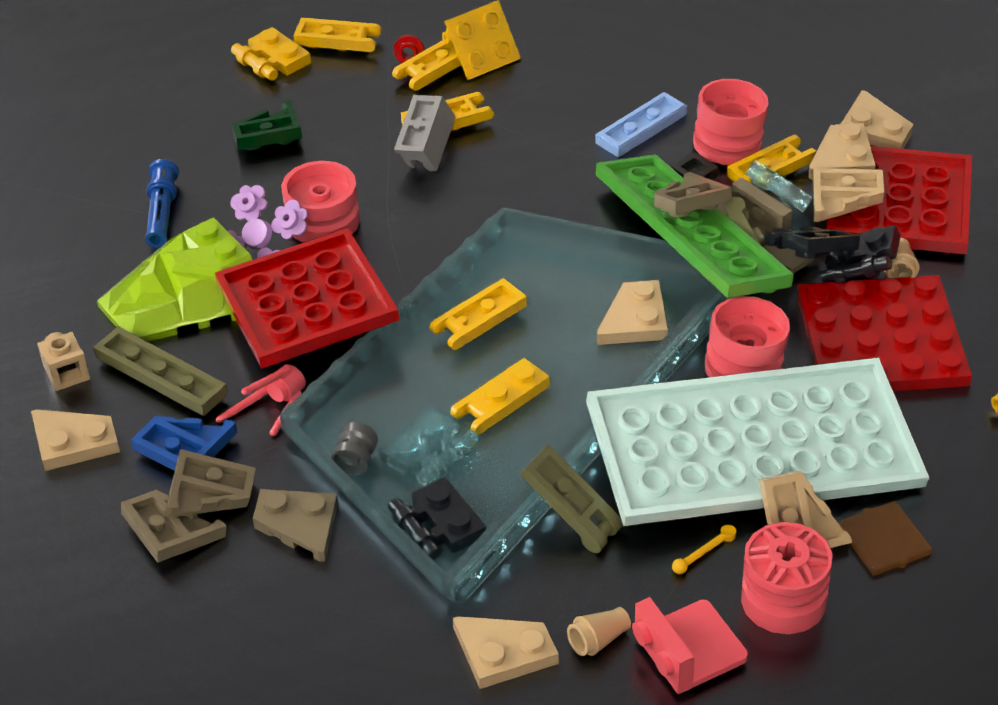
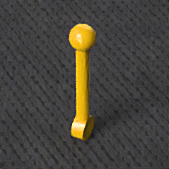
(727, 534)

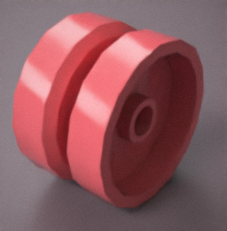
(327, 194)

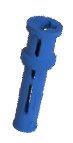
(157, 229)

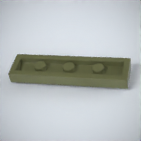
(161, 371)

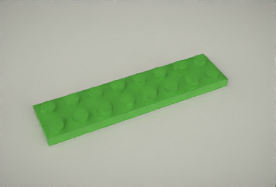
(703, 238)

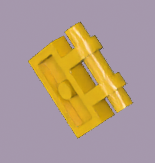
(271, 53)

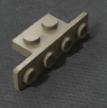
(768, 216)

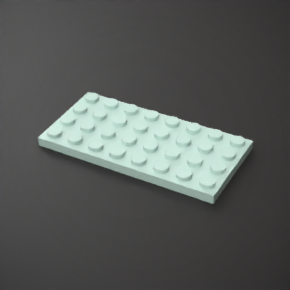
(711, 439)

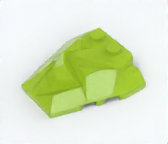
(176, 284)

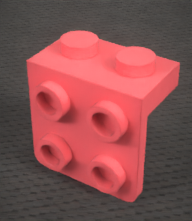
(687, 643)

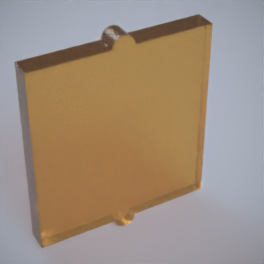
(885, 538)

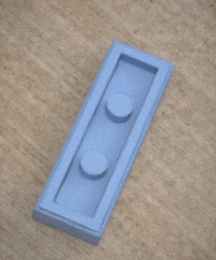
(641, 124)

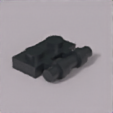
(811, 240)
(874, 255)
(447, 514)

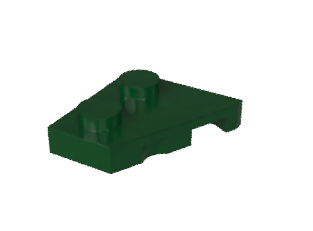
(268, 129)

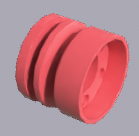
(730, 120)
(746, 337)
(786, 577)

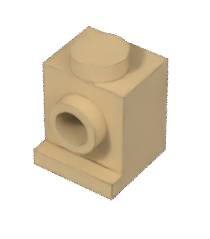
(59, 351)

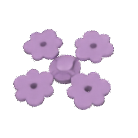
(258, 232)

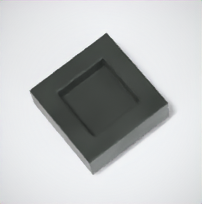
(696, 164)

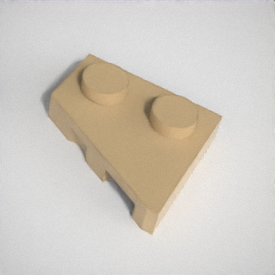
(881, 122)
(844, 148)
(845, 191)
(634, 315)
(73, 437)
(792, 500)
(504, 648)

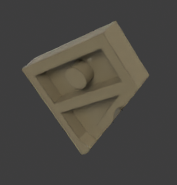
(693, 194)
(207, 485)
(297, 518)
(165, 535)

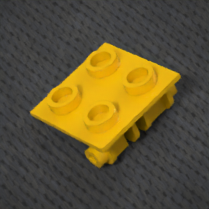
(481, 39)

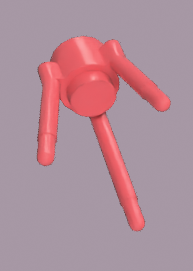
(280, 385)

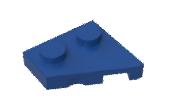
(165, 437)

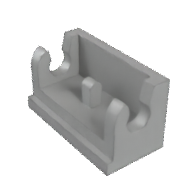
(425, 131)

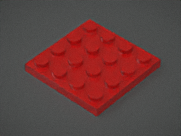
(923, 197)
(306, 297)
(889, 319)

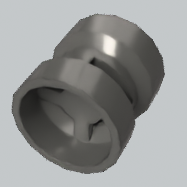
(354, 448)

